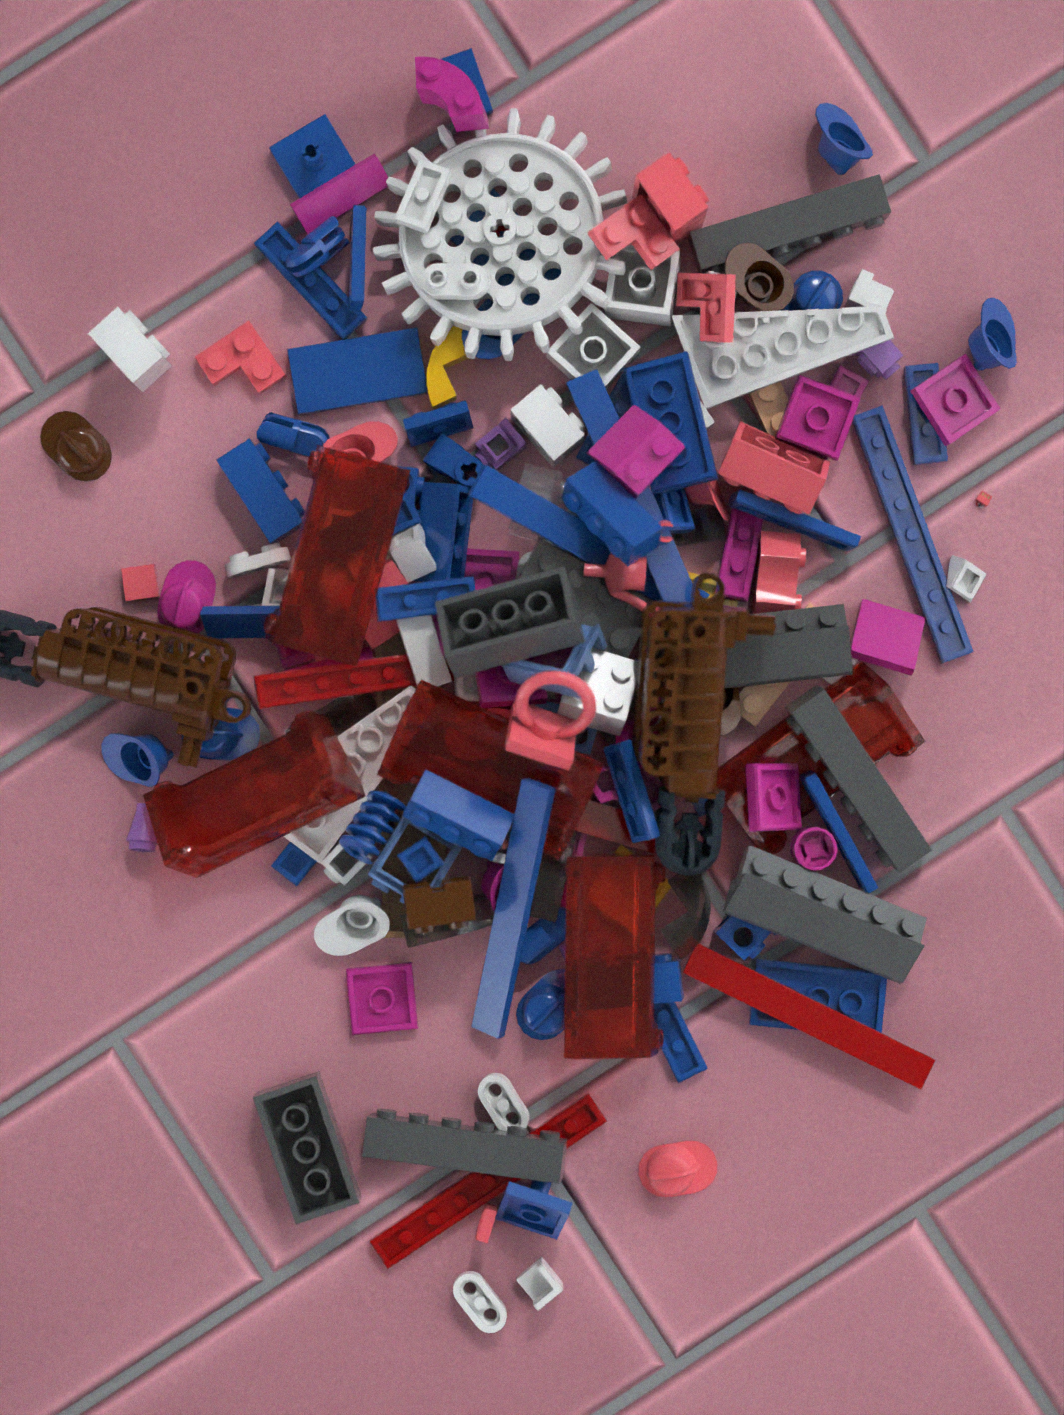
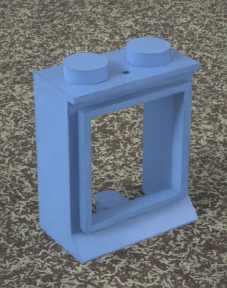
(579, 660)
(385, 881)

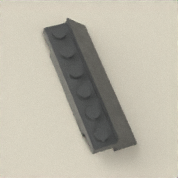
(804, 647)
(825, 915)

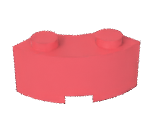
(777, 572)

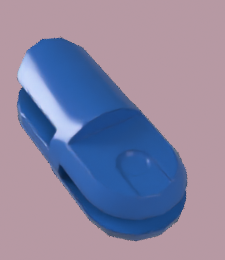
(317, 248)
(291, 434)
(543, 938)

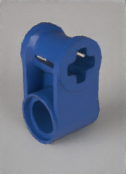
(451, 460)

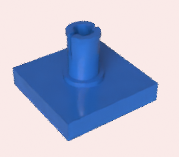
(312, 156)
(534, 1208)

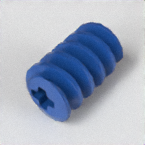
(370, 825)

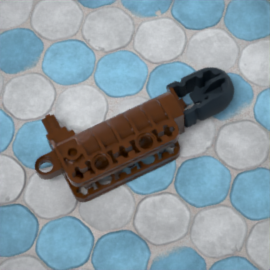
(130, 671)
(688, 714)

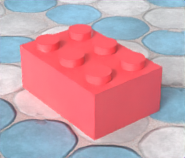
(672, 196)
(774, 468)

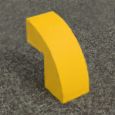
(445, 356)

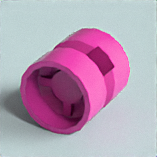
(813, 848)

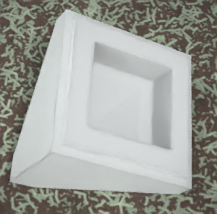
(964, 578)

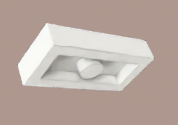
(423, 196)

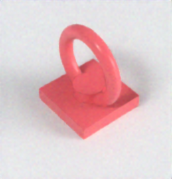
(543, 733)

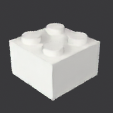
(643, 293)
(124, 342)
(598, 347)
(548, 425)
(613, 687)

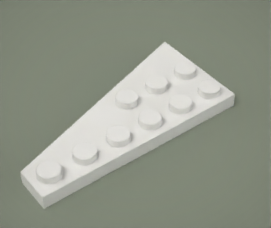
(776, 347)
(365, 748)

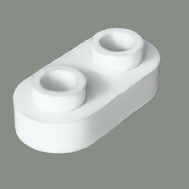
(453, 283)
(243, 564)
(501, 1104)
(479, 1301)

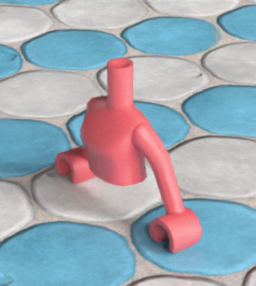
(622, 577)

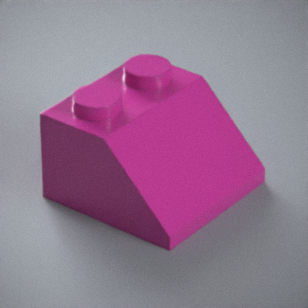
(636, 450)

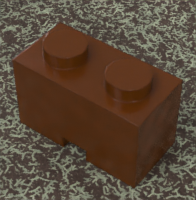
(439, 905)

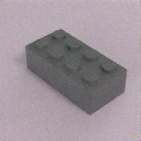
(617, 619)
(509, 622)
(307, 1147)

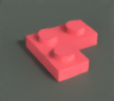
(636, 225)
(717, 301)
(243, 350)

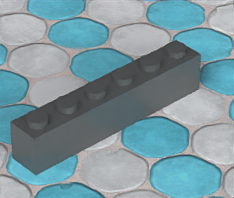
(794, 223)
(857, 778)
(465, 1147)

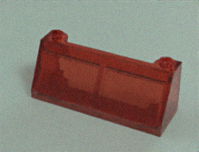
(338, 555)
(871, 714)
(469, 750)
(253, 798)
(611, 956)

